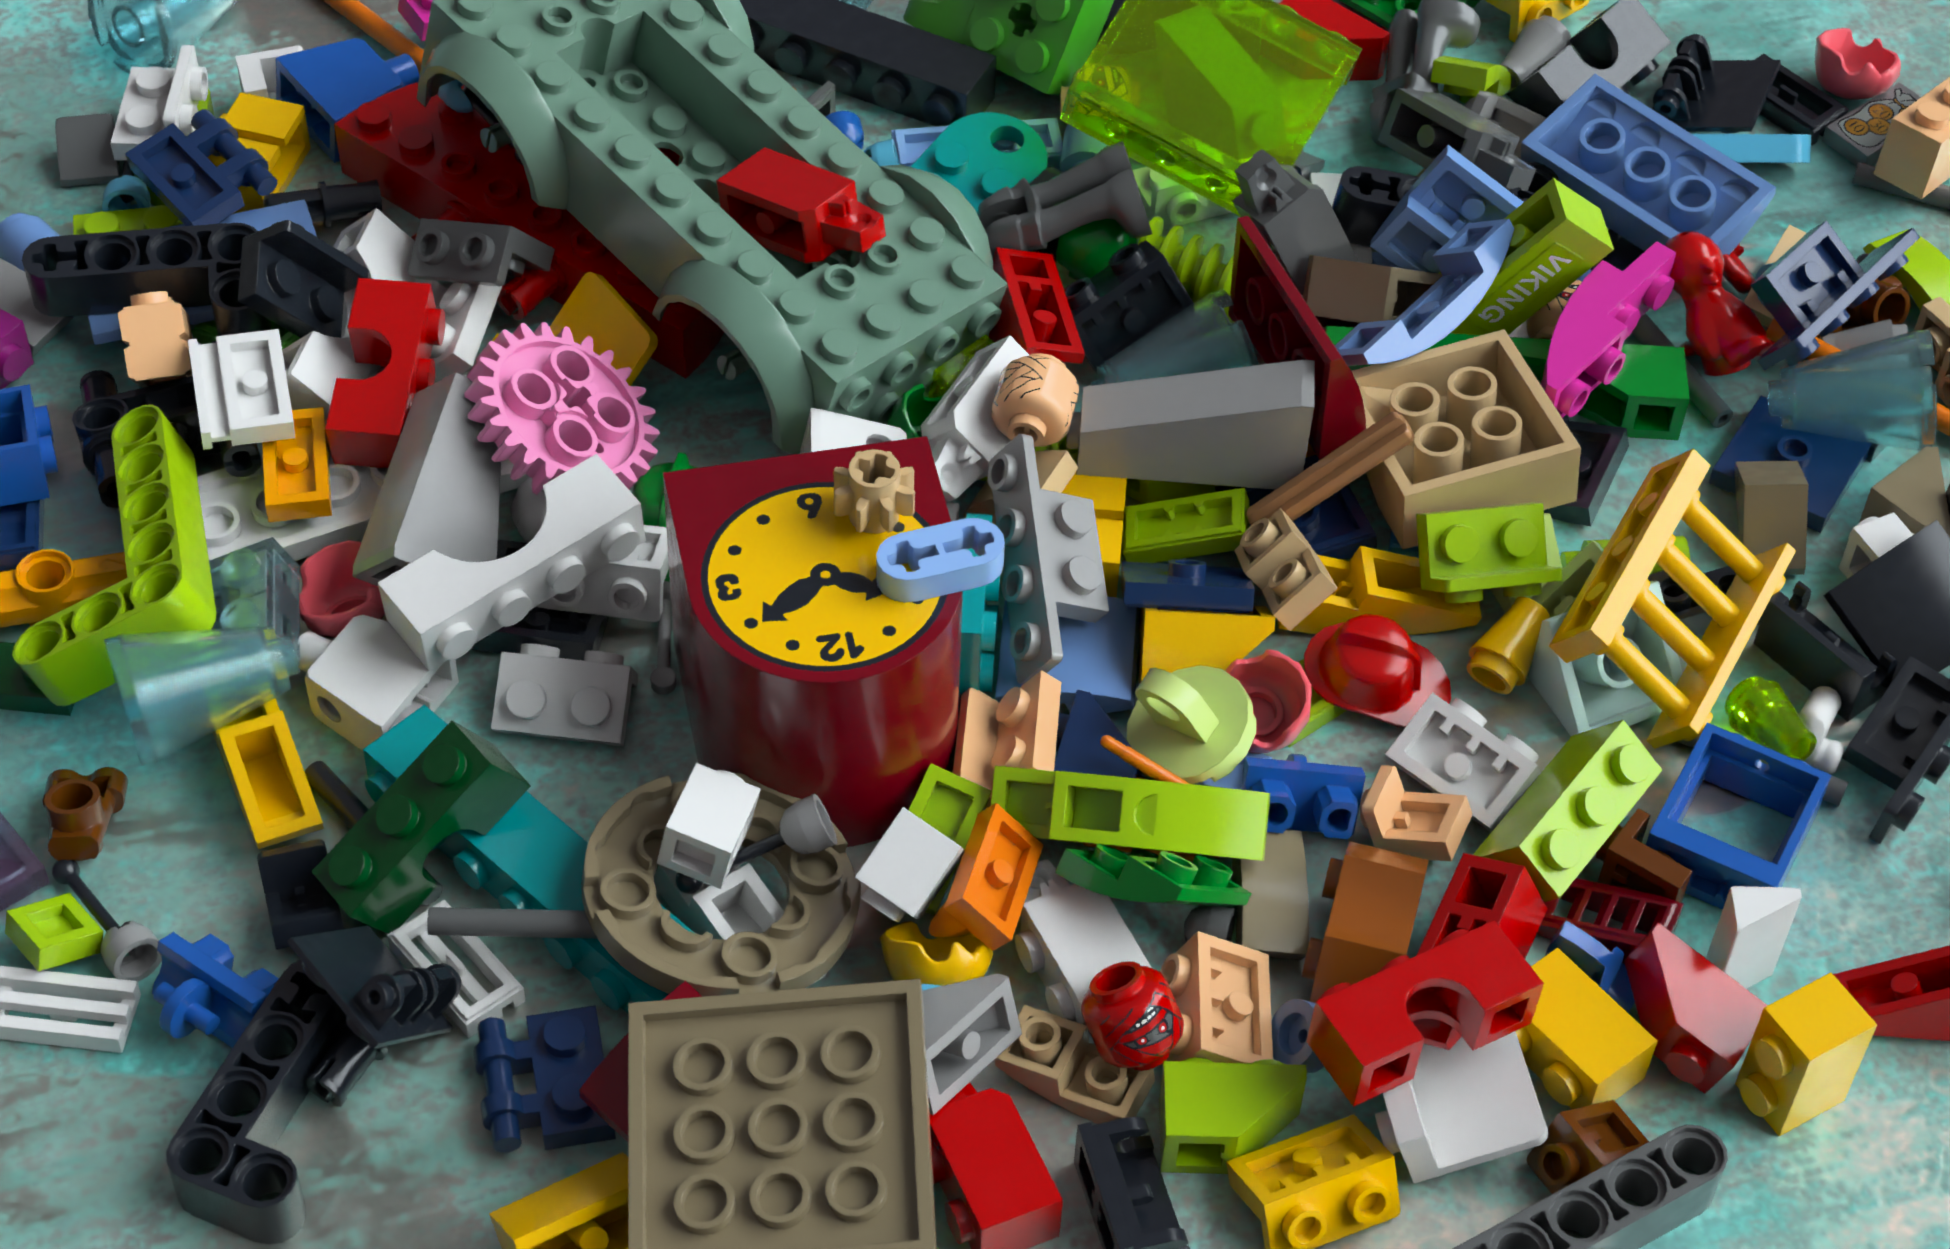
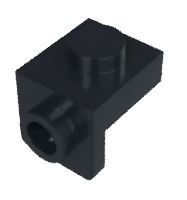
(294, 895)

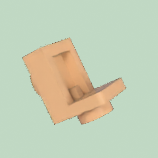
(1413, 822)

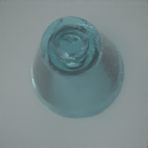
(153, 30)
(1187, 343)
(1863, 393)
(195, 682)

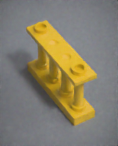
(1622, 583)

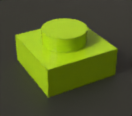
(53, 931)

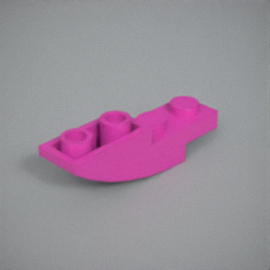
(1597, 322)

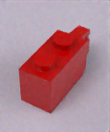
(798, 207)
(992, 1173)

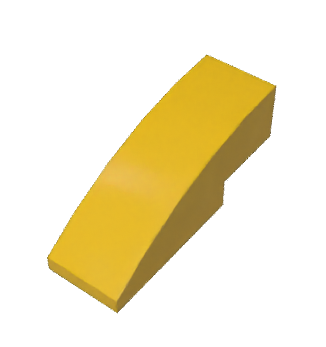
(1385, 586)
(268, 776)

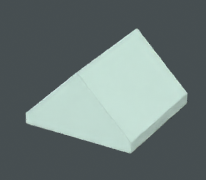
(1593, 688)

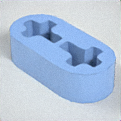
(940, 560)

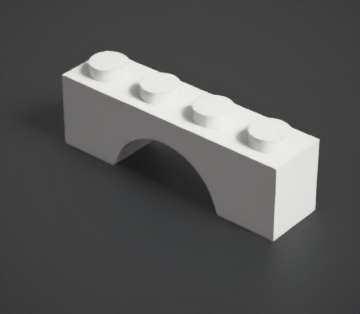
(319, 359)
(451, 604)

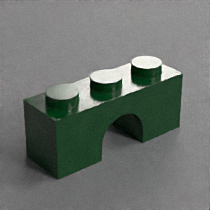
(448, 788)

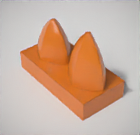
(990, 881)

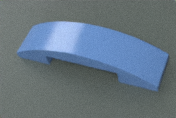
(1467, 270)

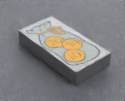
(1863, 130)

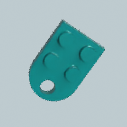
(971, 163)
(978, 632)

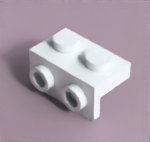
(563, 696)

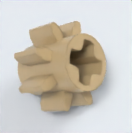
(874, 491)

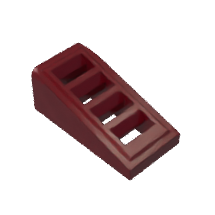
(1624, 905)

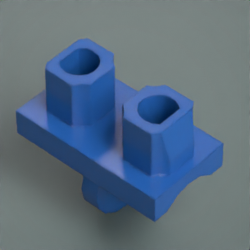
(1307, 794)
(203, 990)

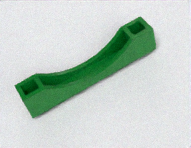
(1645, 396)

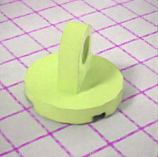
(1192, 722)

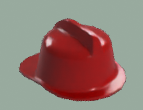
(1374, 669)

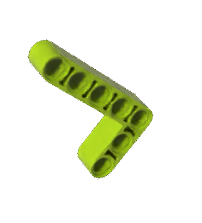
(164, 560)

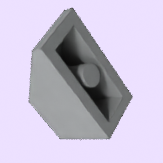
(965, 1032)

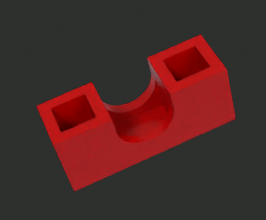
(392, 328)
(1467, 981)

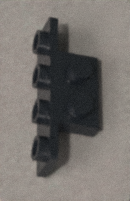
(1905, 741)

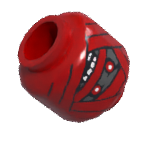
(1132, 1016)

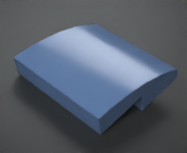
(1437, 208)
(1095, 658)

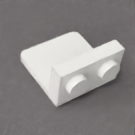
(1463, 1109)

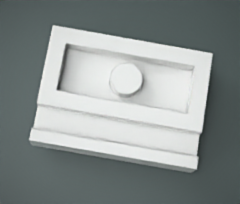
(242, 389)

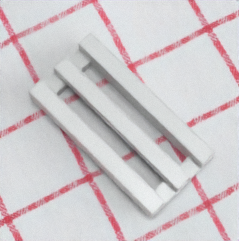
(66, 999)
(485, 1005)

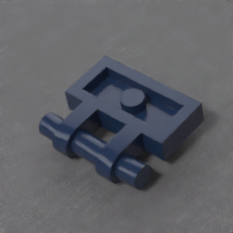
(188, 181)
(562, 1054)

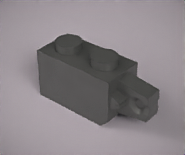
(1426, 122)
(1290, 215)

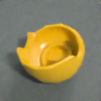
(933, 960)

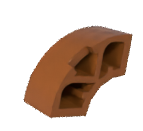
(1370, 916)

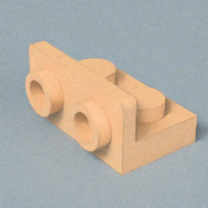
(1009, 732)
(1222, 1000)

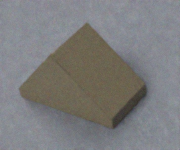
(1912, 492)
(1772, 508)

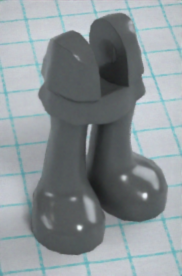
(1413, 46)
(1088, 192)

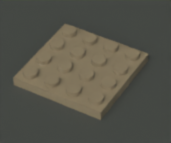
(781, 1120)

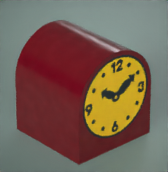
(792, 646)

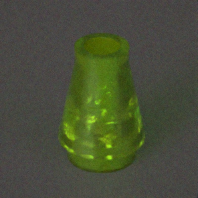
(1767, 717)

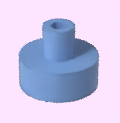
(1290, 1034)

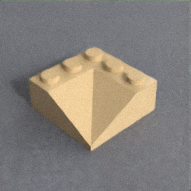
(1478, 432)

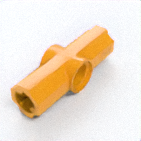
(52, 581)

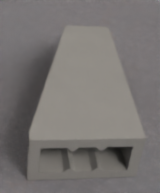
(1199, 427)
(436, 489)

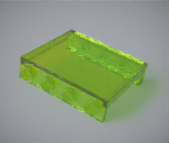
(1209, 87)

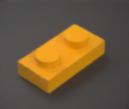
(298, 470)

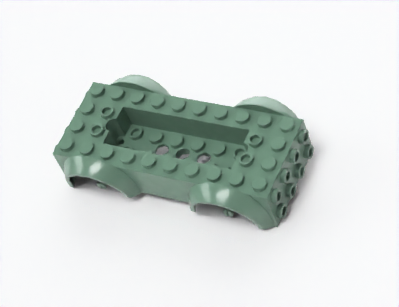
(610, 81)

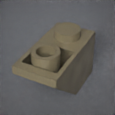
(1362, 290)

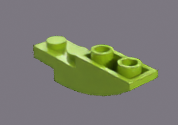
(1135, 812)

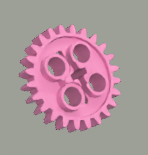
(558, 405)

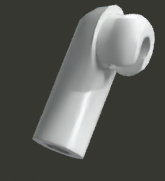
(1817, 716)

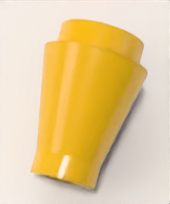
(1507, 649)

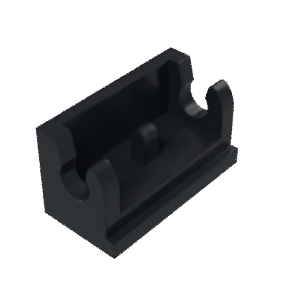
(1819, 655)
(1126, 1186)

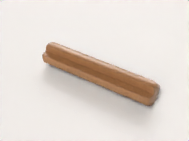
(1336, 469)

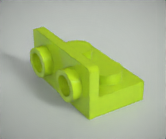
(1484, 550)

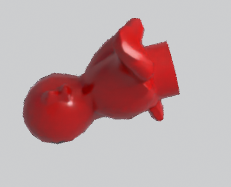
(1717, 322)

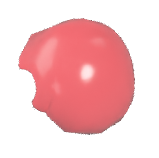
(1853, 69)
(331, 592)
(1278, 696)

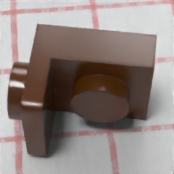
(1639, 867)
(1582, 1143)

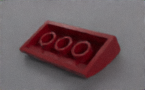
(1287, 330)

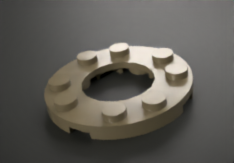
(660, 952)

